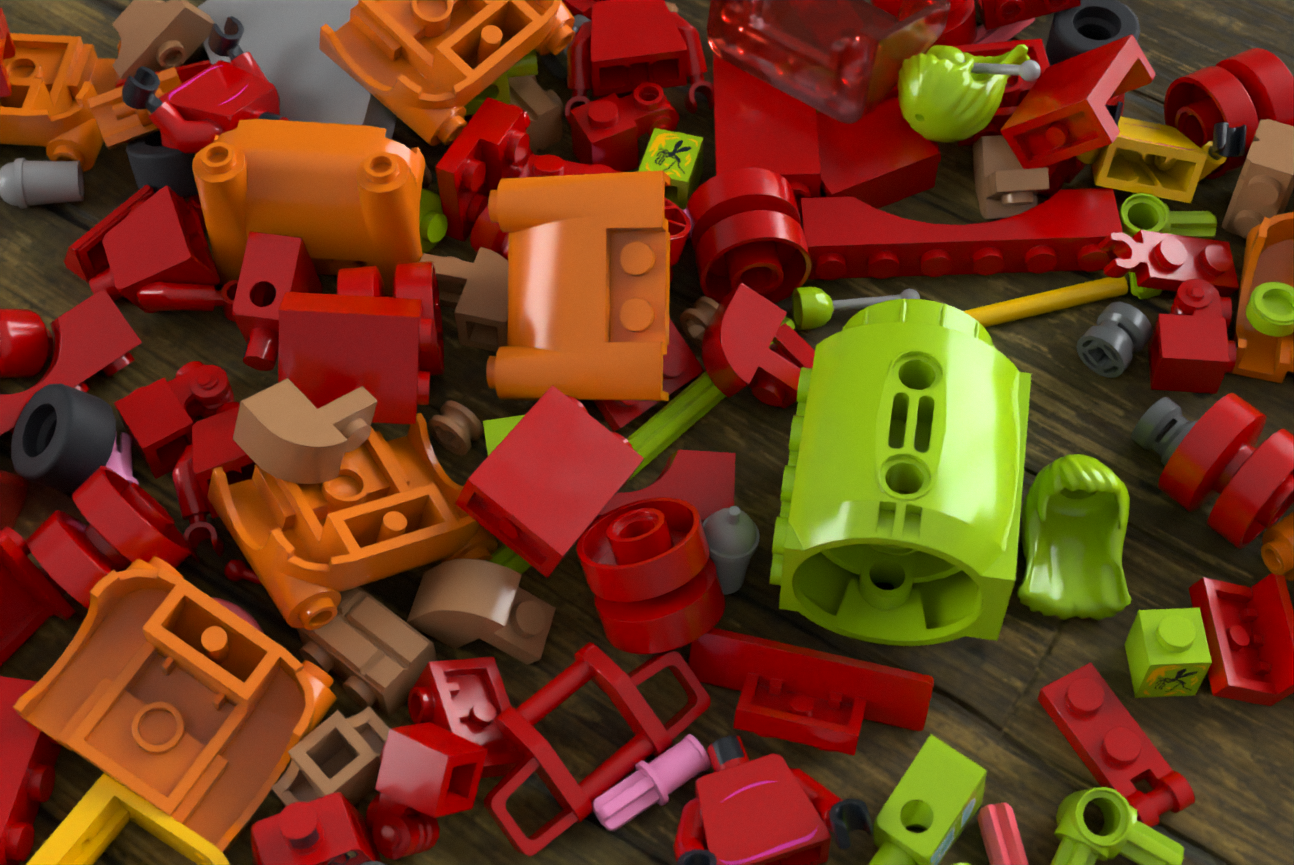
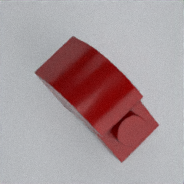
(739, 352)

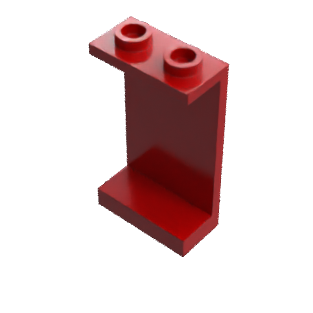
(764, 130)

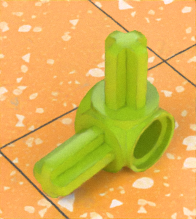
(1155, 216)
(1119, 833)

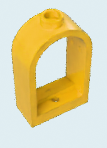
(102, 817)

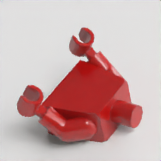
(634, 46)
(163, 258)
(192, 474)

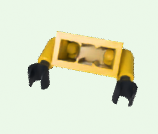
(1160, 158)

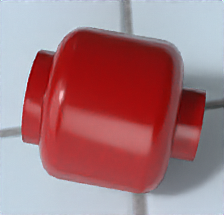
(23, 343)

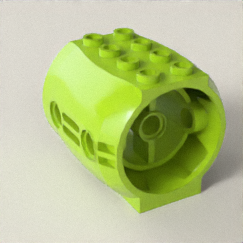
(904, 479)

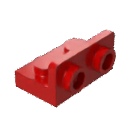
(465, 700)

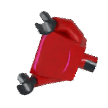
(209, 100)
(762, 813)

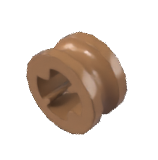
(696, 320)
(455, 427)

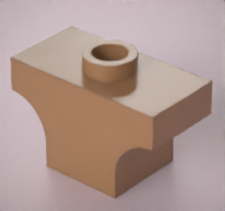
(159, 35)
(335, 758)

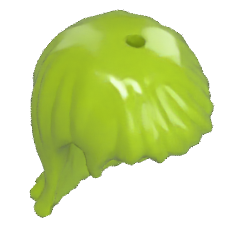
(948, 100)
(1075, 540)

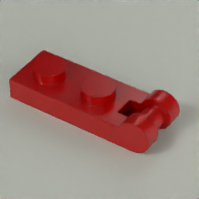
(1114, 744)

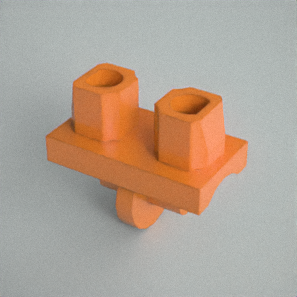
(122, 123)

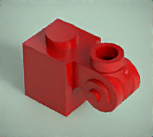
(610, 126)
(1191, 343)
(164, 412)
(420, 778)

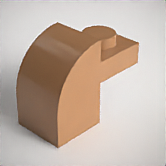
(1001, 181)
(477, 294)
(296, 439)
(481, 601)

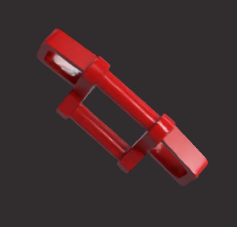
(539, 756)

